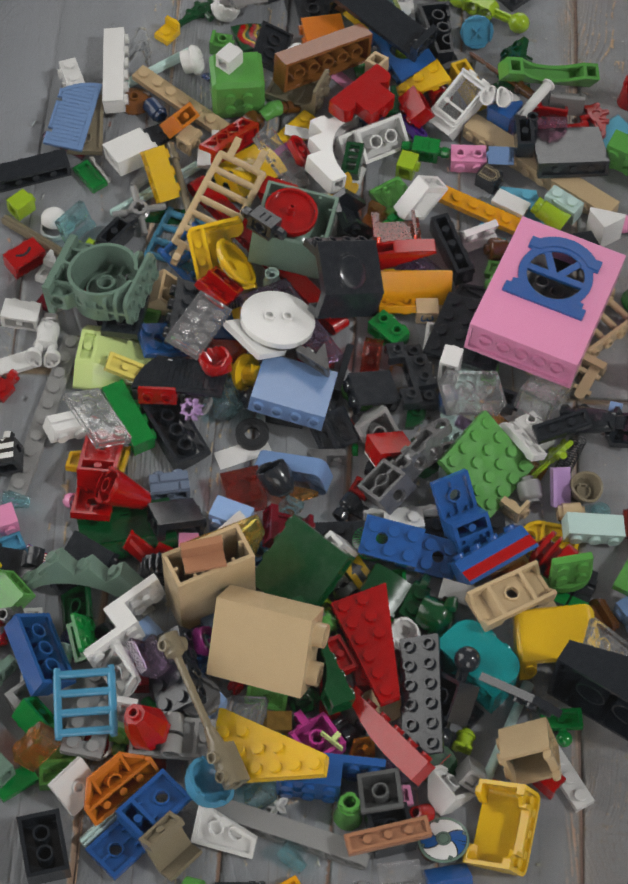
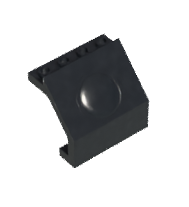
(347, 277)

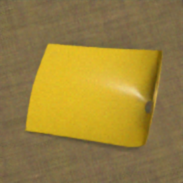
(249, 156)

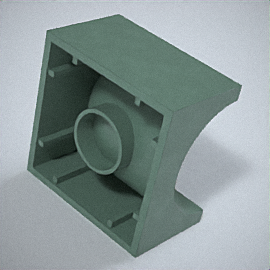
(291, 253)

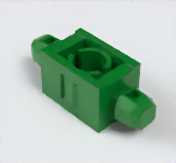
(427, 148)

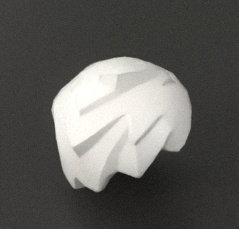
(224, 10)
(403, 628)

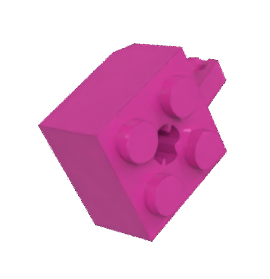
(310, 730)

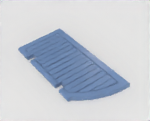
(72, 116)

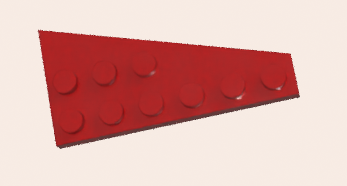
(368, 630)

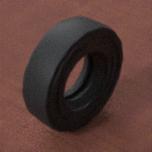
(252, 444)

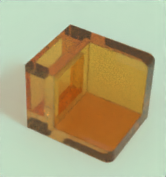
(374, 206)

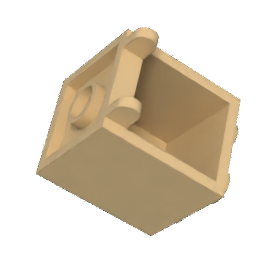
(529, 752)

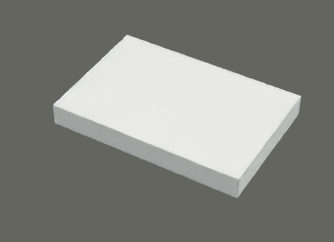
(254, 348)

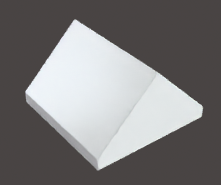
(605, 225)

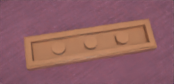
(387, 835)

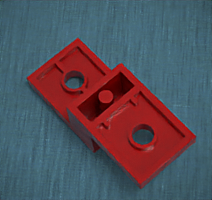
(89, 468)

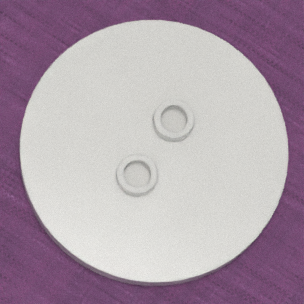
(277, 320)

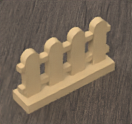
(593, 370)

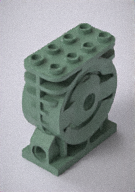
(102, 273)

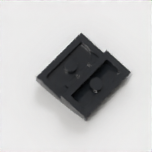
(336, 430)

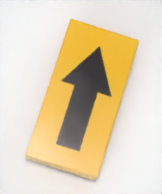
(358, 571)

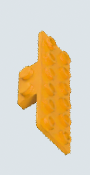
(404, 286)

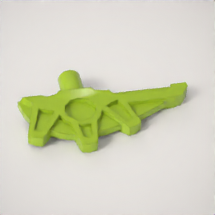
(554, 454)

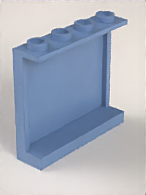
(292, 392)

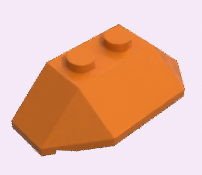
(116, 783)

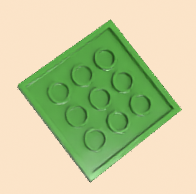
(491, 461)

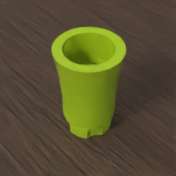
(549, 214)

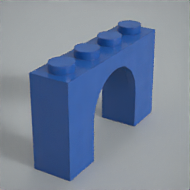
(401, 68)

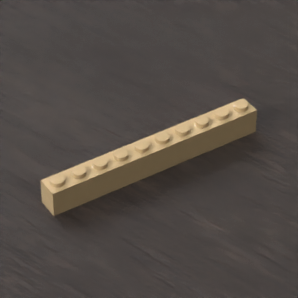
(483, 132)

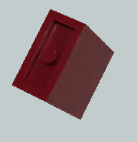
(275, 523)

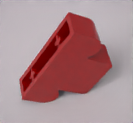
(365, 97)

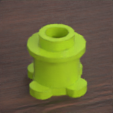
(464, 741)

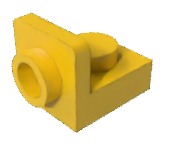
(168, 31)

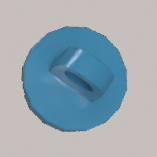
(476, 31)

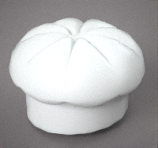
(192, 60)

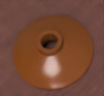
(136, 100)

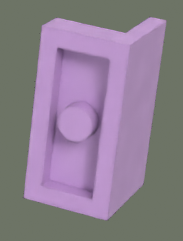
(560, 486)

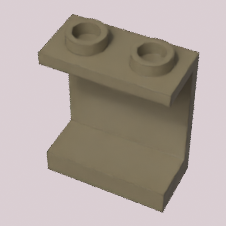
(169, 846)

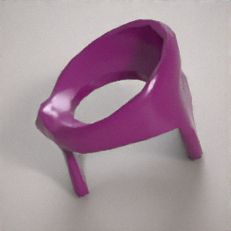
(198, 642)

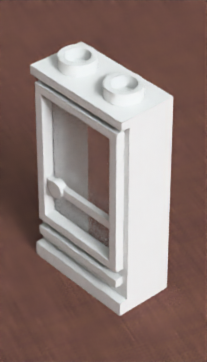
(458, 103)

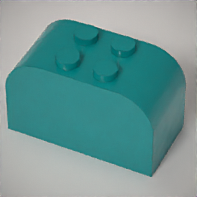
(496, 660)

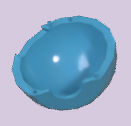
(202, 786)

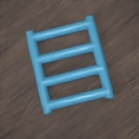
(163, 226)
(60, 713)

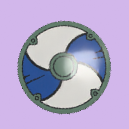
(448, 841)

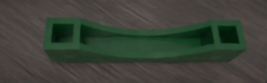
(335, 693)

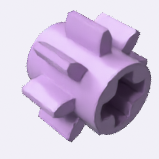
(195, 412)

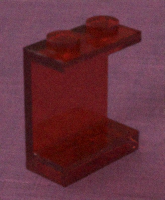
(395, 230)

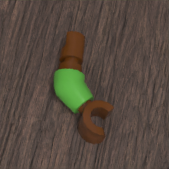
(271, 110)

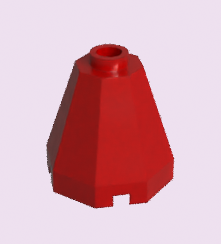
(145, 726)

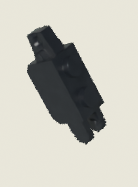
(118, 230)

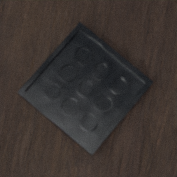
(452, 329)

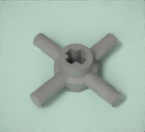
(141, 205)

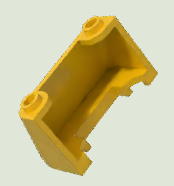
(504, 827)

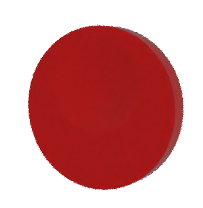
(295, 209)

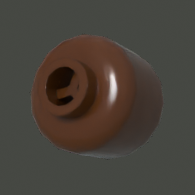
(495, 248)

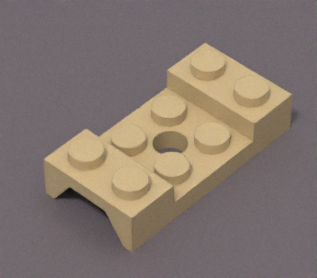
(494, 606)

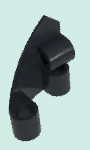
(21, 560)

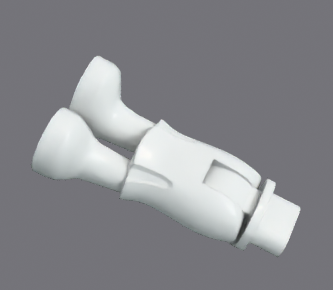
(501, 95)
(46, 340)

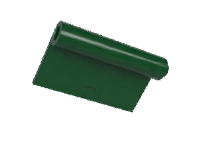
(123, 520)

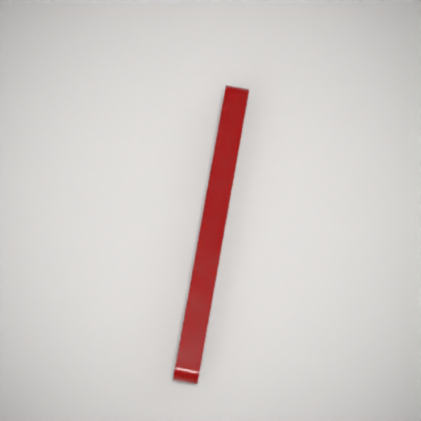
(304, 286)

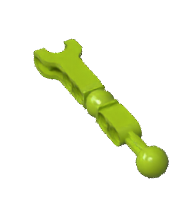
(490, 8)

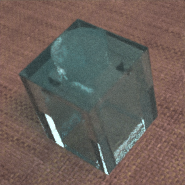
(260, 794)

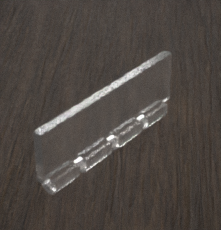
(284, 163)

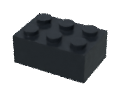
(43, 847)

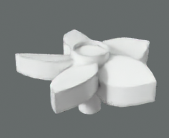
(278, 806)

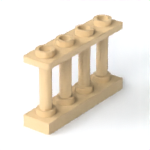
(617, 332)

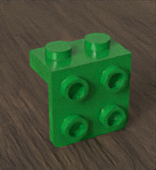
(81, 635)

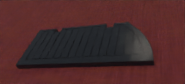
(182, 374)

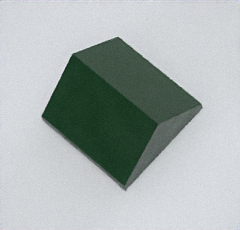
(78, 601)

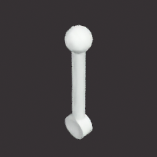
(92, 160)

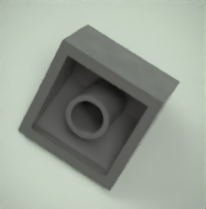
(380, 791)

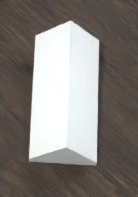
(380, 139)

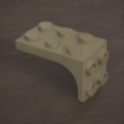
(308, 96)

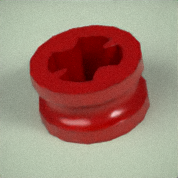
(235, 687)

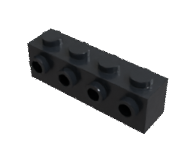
(451, 248)

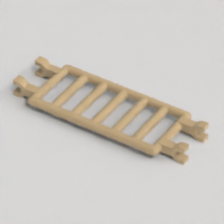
(199, 196)

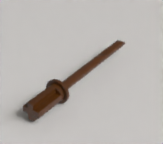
(520, 87)

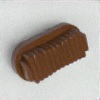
(604, 614)

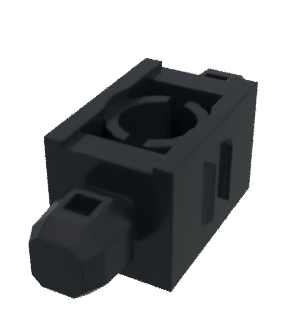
(264, 223)

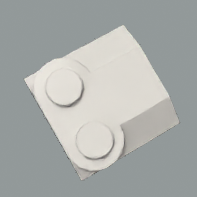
(126, 674)

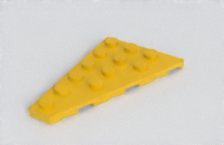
(268, 753)

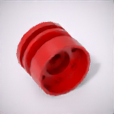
(548, 549)

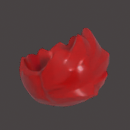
(216, 361)

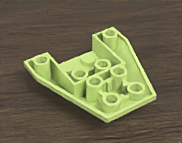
(93, 354)

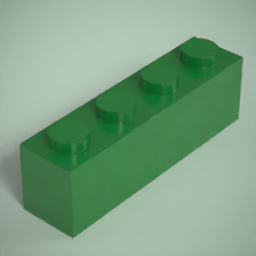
(128, 411)

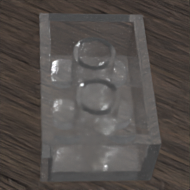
(471, 392)
(541, 397)

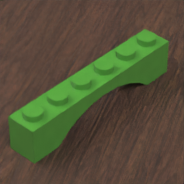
(518, 69)

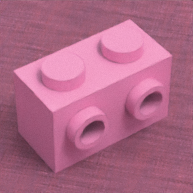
(467, 158)

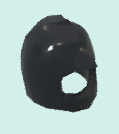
(278, 480)

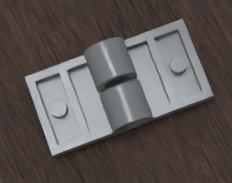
(184, 741)

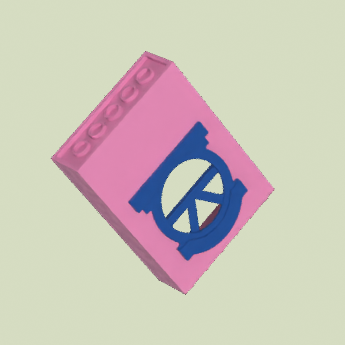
(538, 331)

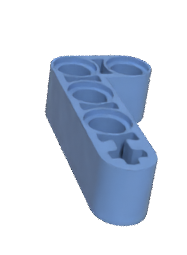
(304, 469)

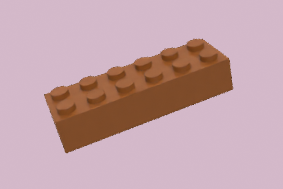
(333, 52)

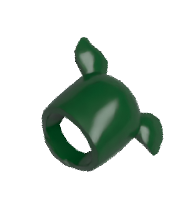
(436, 615)

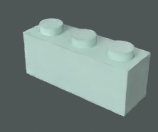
(593, 528)

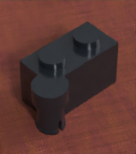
(524, 134)

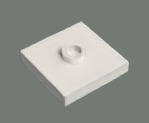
(71, 784)

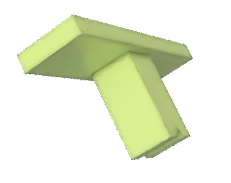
(333, 740)

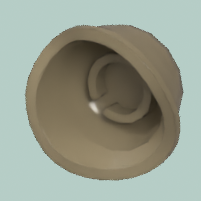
(586, 487)

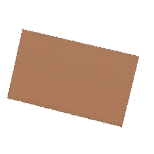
(203, 554)

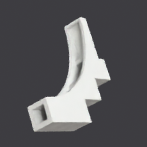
(321, 162)

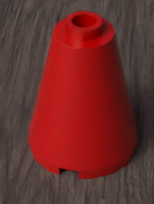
(120, 490)

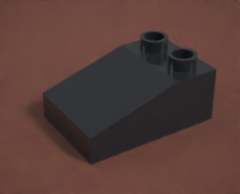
(595, 683)

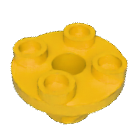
(245, 371)

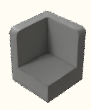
(16, 694)
(469, 772)

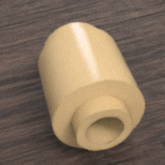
(562, 509)

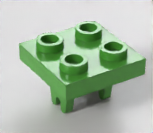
(389, 193)

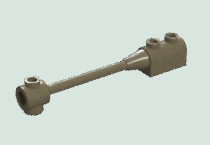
(223, 755)

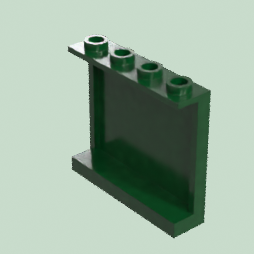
(301, 564)

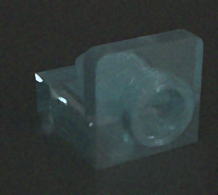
(291, 505)

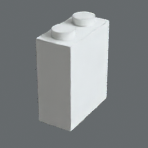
(125, 150)

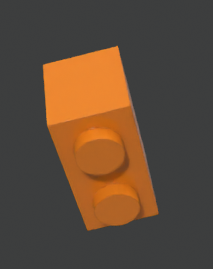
(179, 120)

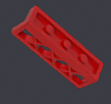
(245, 132)

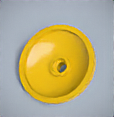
(234, 262)

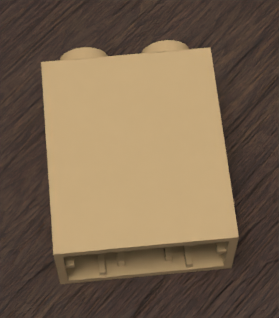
(195, 594)
(267, 641)

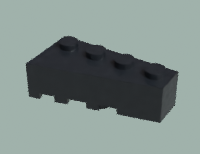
(439, 15)

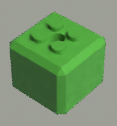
(241, 90)

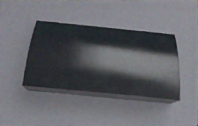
(175, 435)

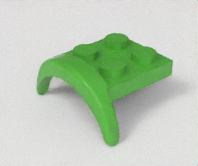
(570, 572)

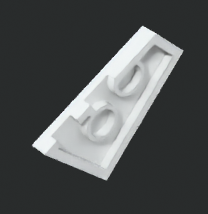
(222, 833)

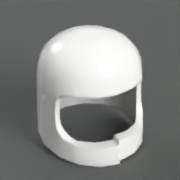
(48, 220)

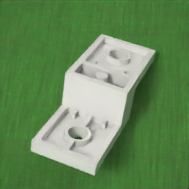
(122, 616)

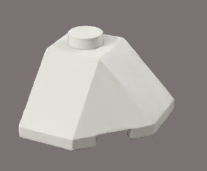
(445, 792)

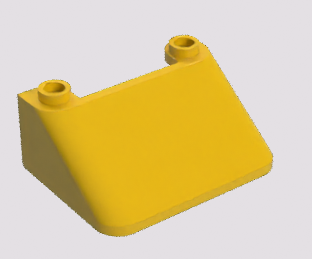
(203, 242)
(544, 633)

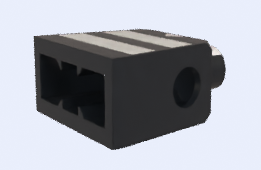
(11, 454)

